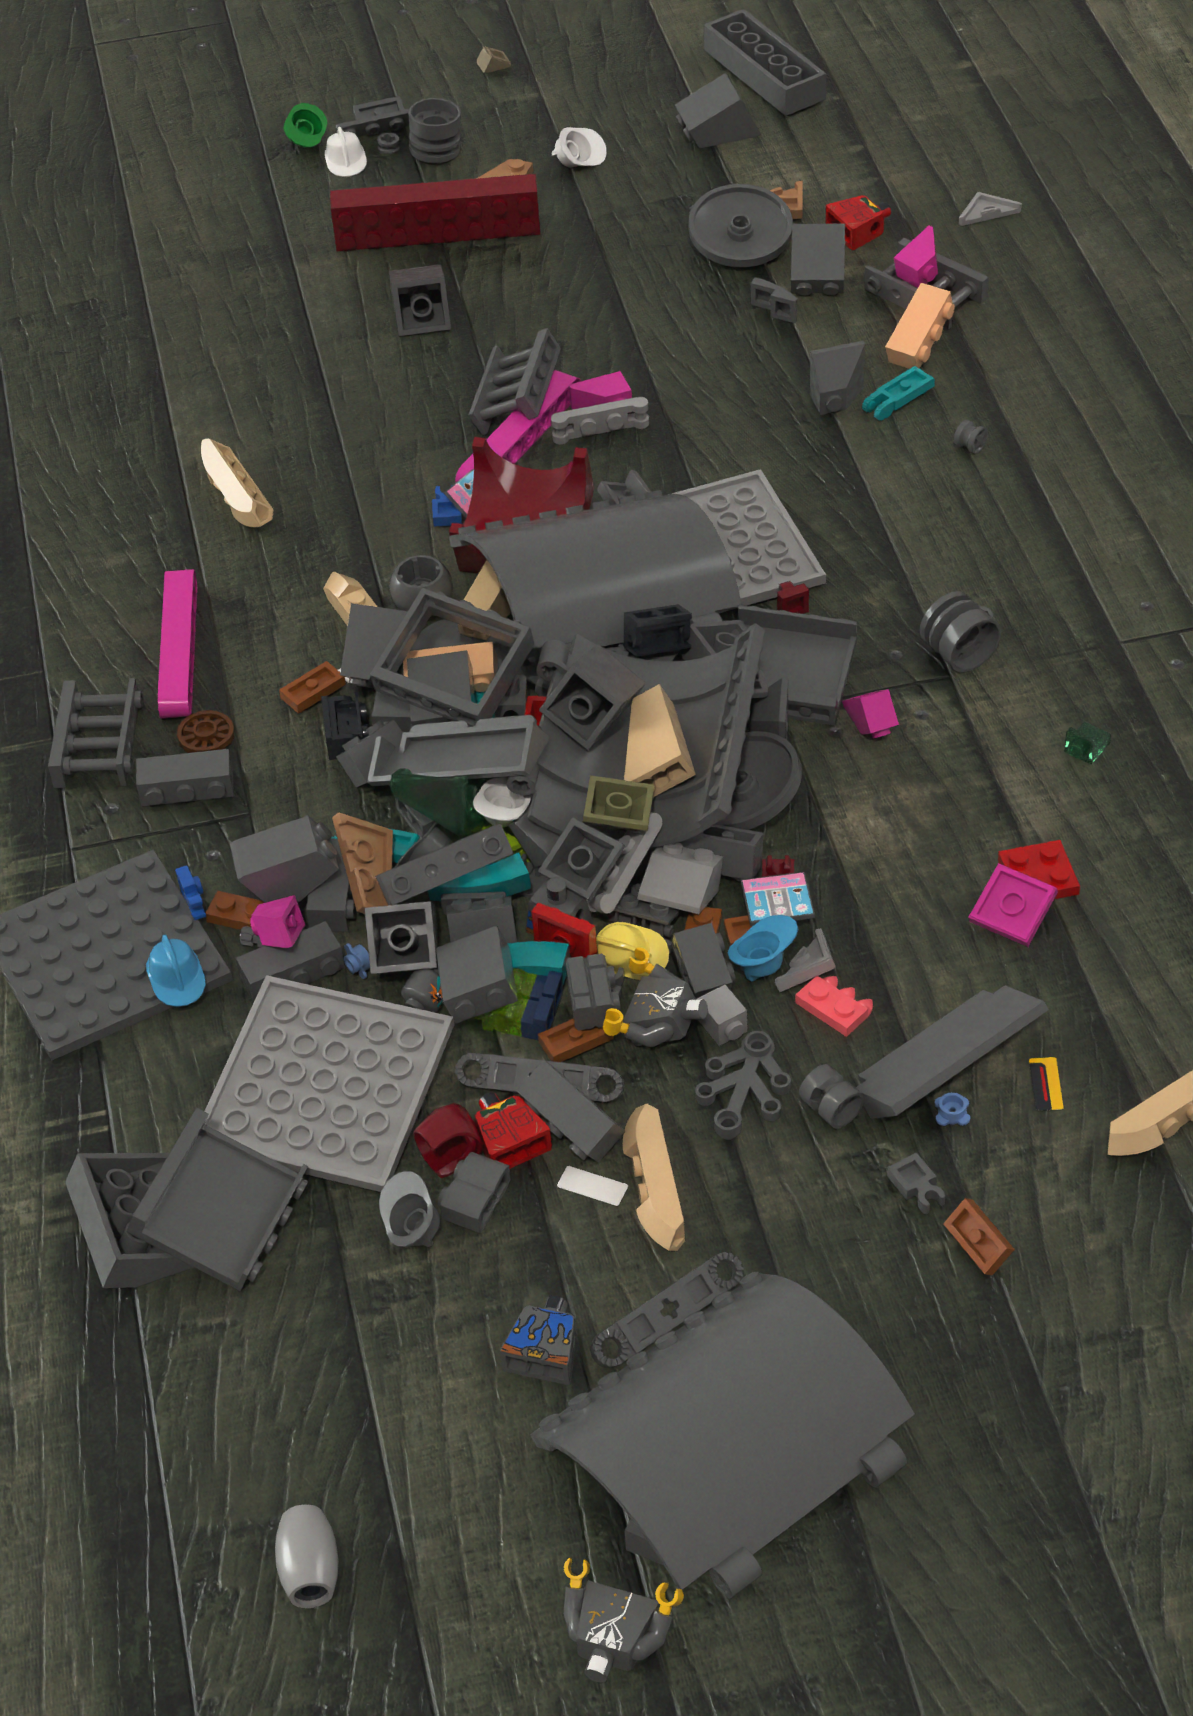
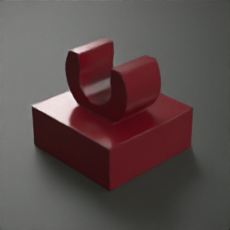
(793, 598)
(777, 866)

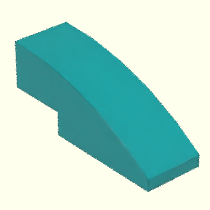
(502, 876)
(540, 957)

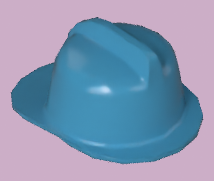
(762, 946)
(175, 972)

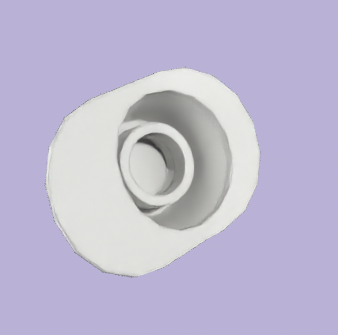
(579, 147)
(345, 154)
(499, 803)

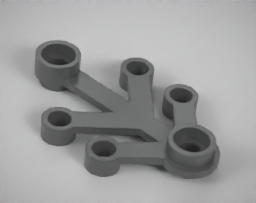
(755, 1050)

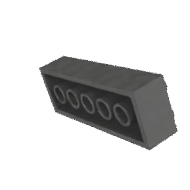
(765, 62)

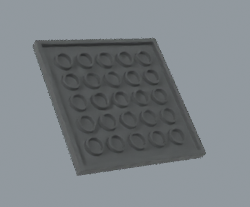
(85, 951)

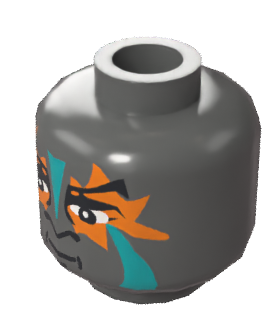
(423, 990)

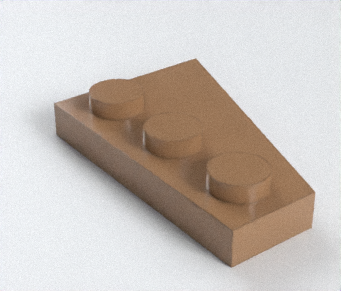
(365, 854)

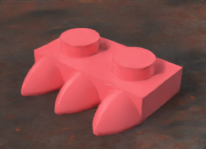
(834, 1005)

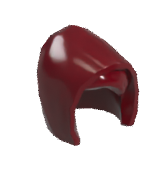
(447, 1138)

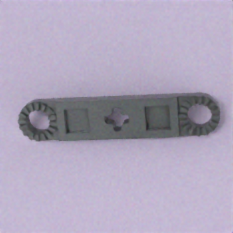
(510, 1073)
(647, 1323)

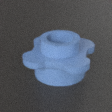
(357, 960)
(952, 1102)

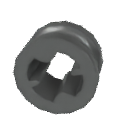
(388, 143)

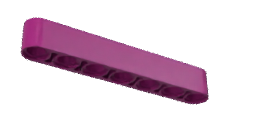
(518, 433)
(177, 644)

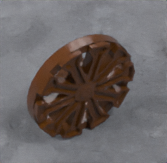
(205, 731)

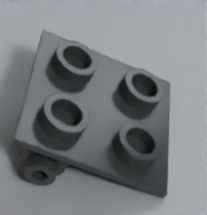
(653, 915)

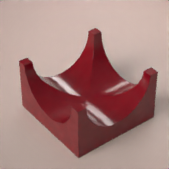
(512, 491)

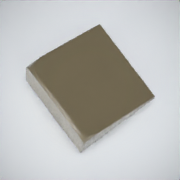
(492, 60)

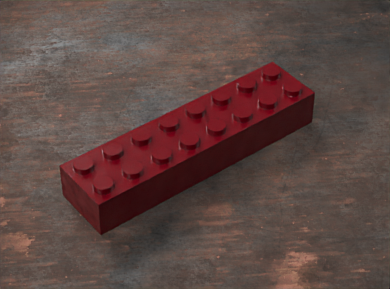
(435, 212)

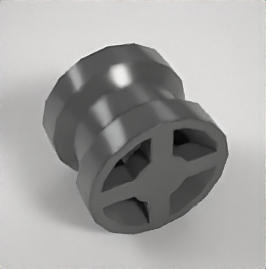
(970, 436)

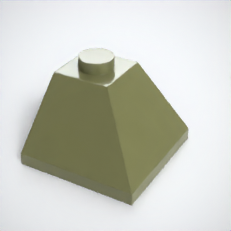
(618, 804)

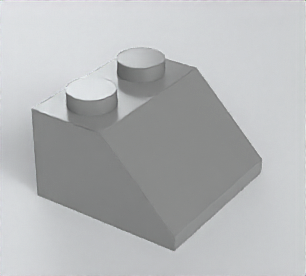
(681, 877)

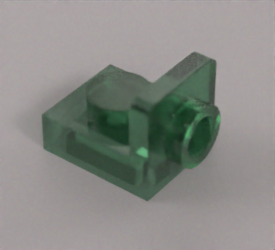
(1086, 742)

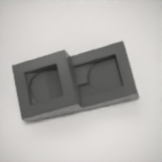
(775, 298)

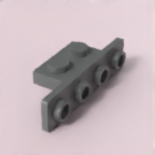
(377, 117)

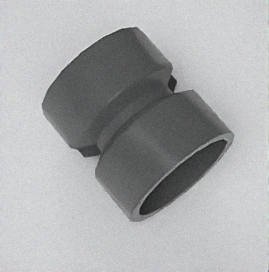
(831, 1096)

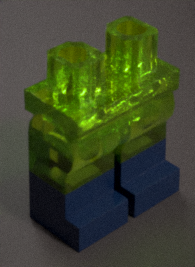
(535, 1009)

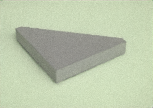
(988, 207)
(807, 963)

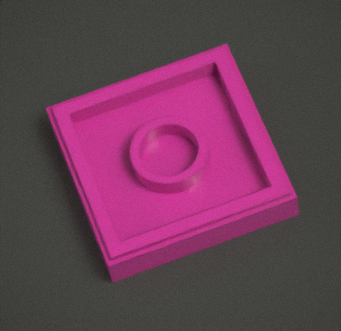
(1013, 905)

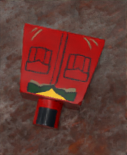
(861, 218)
(511, 1130)

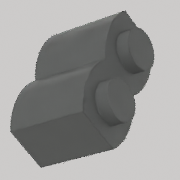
(474, 1191)

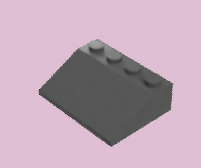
(105, 1196)

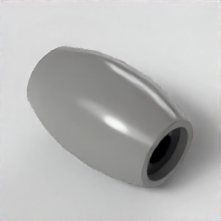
(306, 1556)

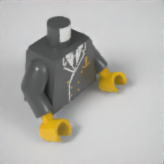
(659, 1007)
(614, 1624)

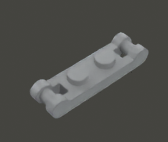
(599, 419)
(623, 870)

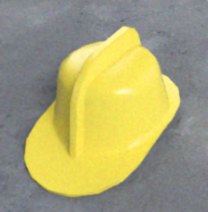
(619, 943)

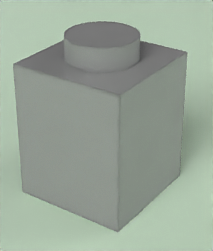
(725, 1015)

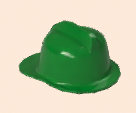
(305, 125)

